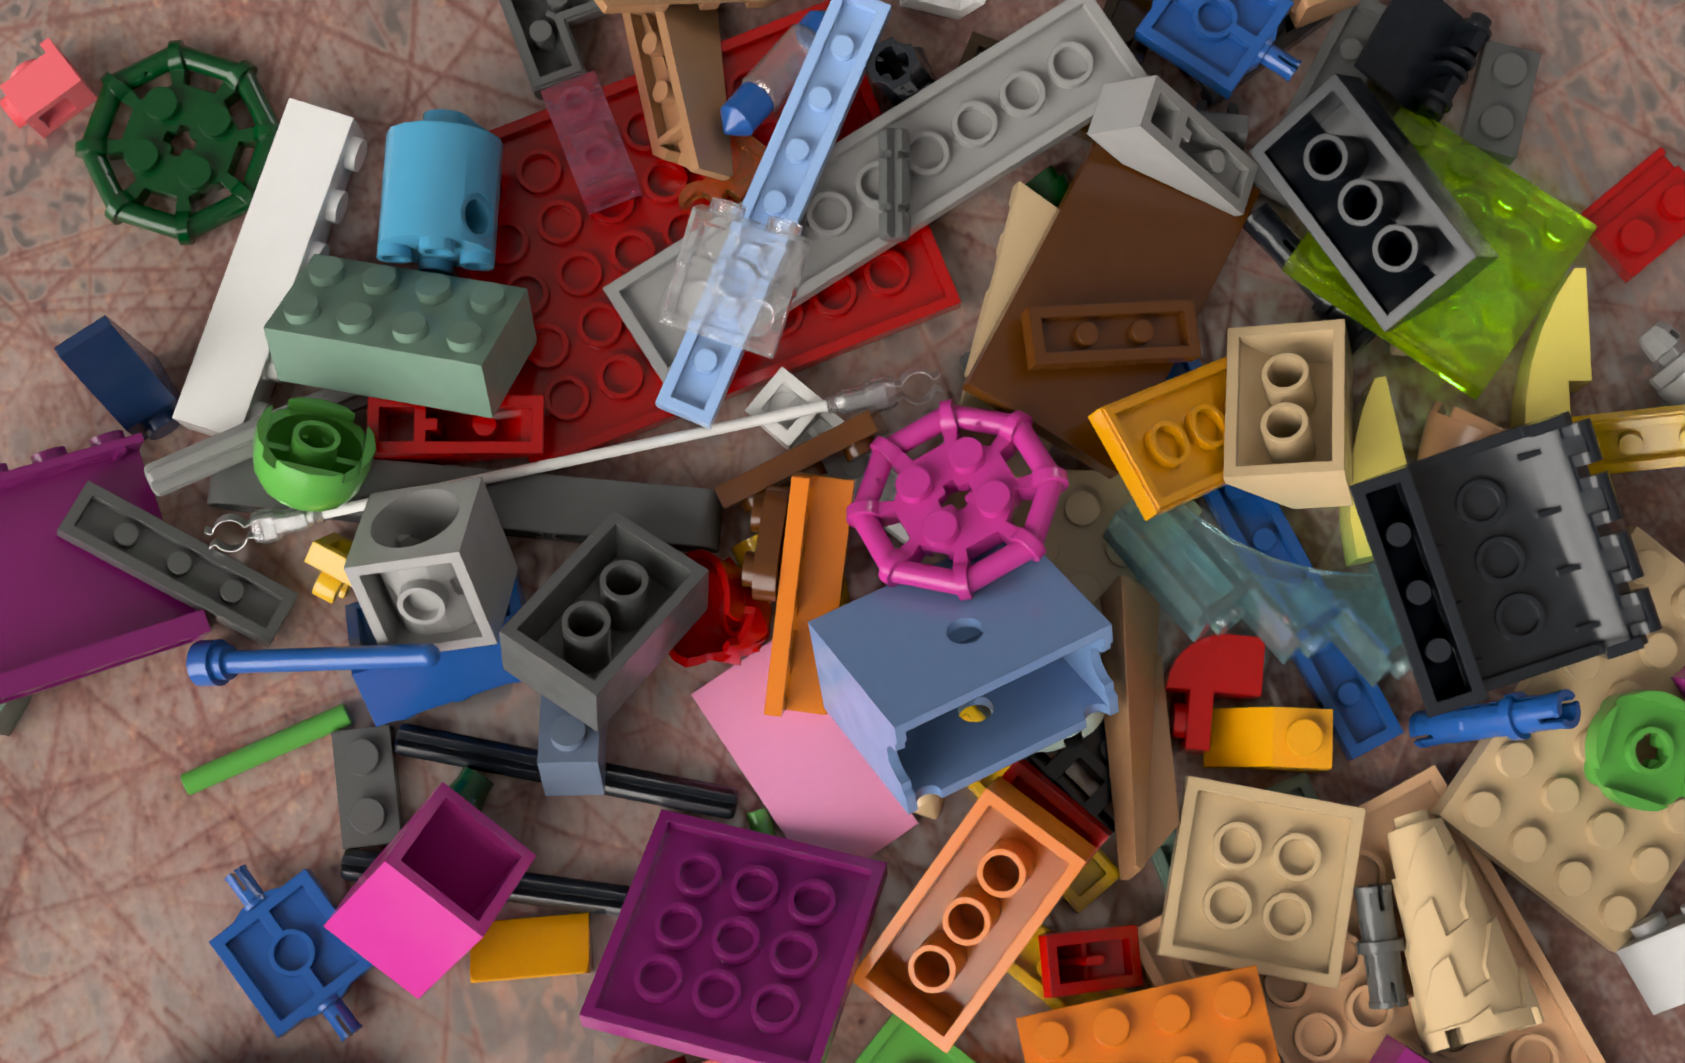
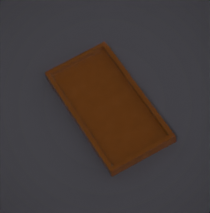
(1107, 243)

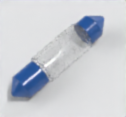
(771, 79)

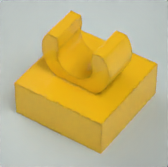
(330, 557)

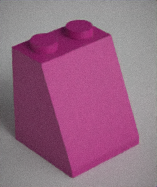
(431, 891)

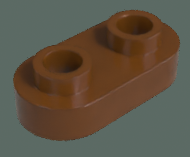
(763, 567)

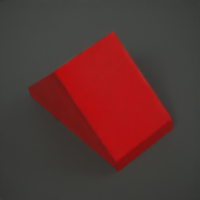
(1090, 960)

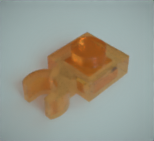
(746, 158)

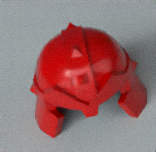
(733, 621)

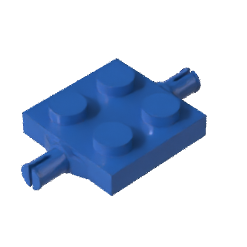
(1218, 39)
(286, 955)

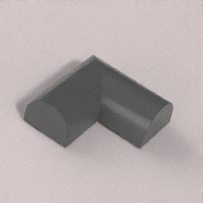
(545, 38)

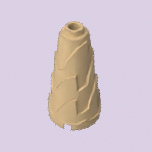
(1454, 948)

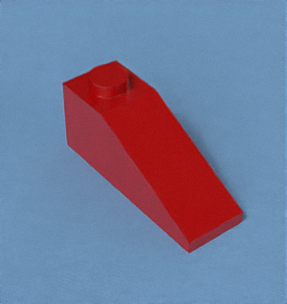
(450, 437)

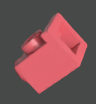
(45, 91)

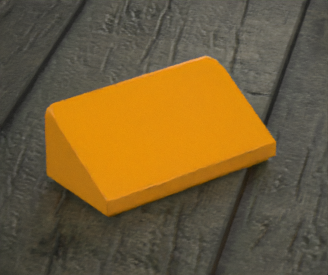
(533, 948)

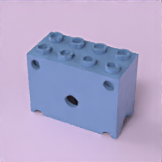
(915, 657)

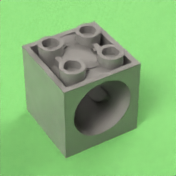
(432, 566)

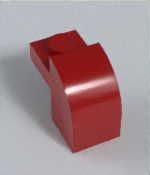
(1209, 669)

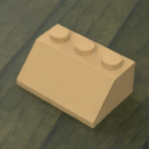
(1290, 413)

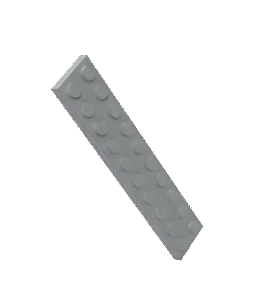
(962, 140)

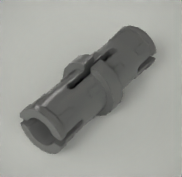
(1380, 946)

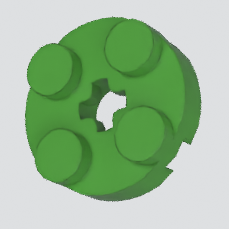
(1612, 754)

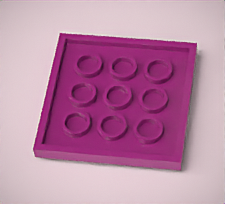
(735, 944)

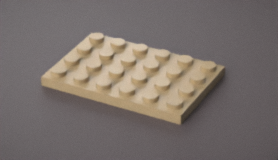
(1540, 814)

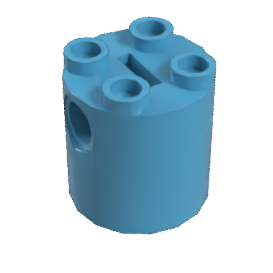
(440, 194)

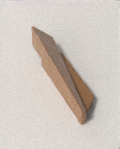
(682, 86)
(1140, 732)

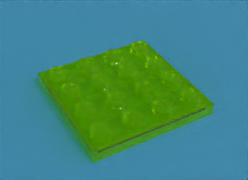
(1482, 322)

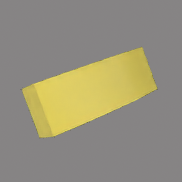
(1555, 354)
(1375, 451)

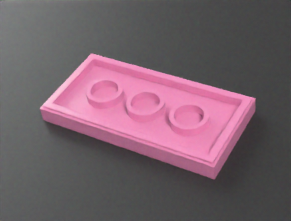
(801, 765)

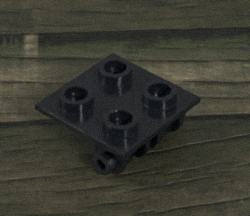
(1423, 53)

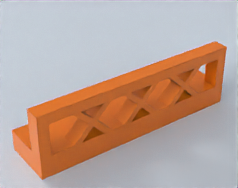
(807, 588)

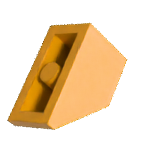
(1271, 739)

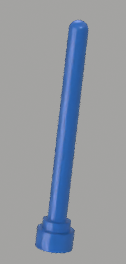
(217, 662)

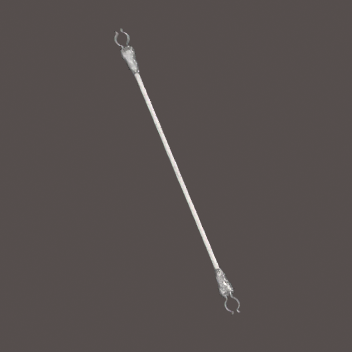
(875, 394)

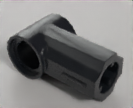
(899, 70)

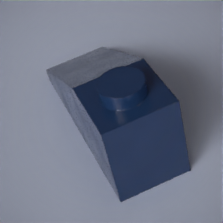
(123, 377)

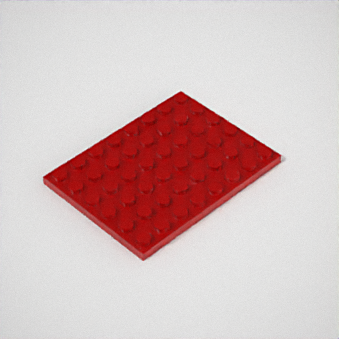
(584, 355)

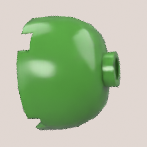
(312, 454)

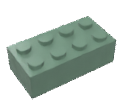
(402, 335)

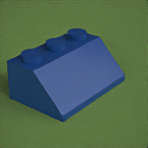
(408, 691)

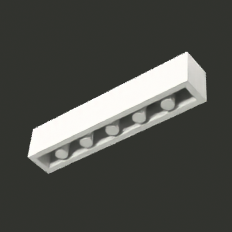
(283, 229)

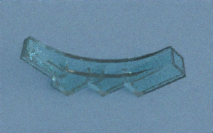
(1216, 581)

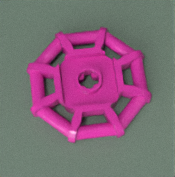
(949, 468)

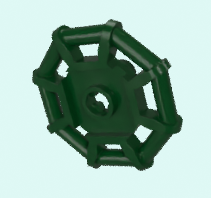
(154, 124)

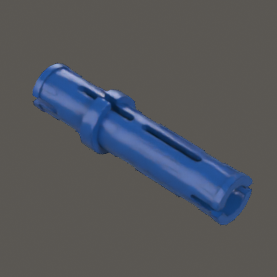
(1511, 717)

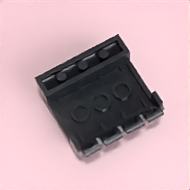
(1504, 560)

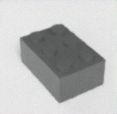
(604, 620)

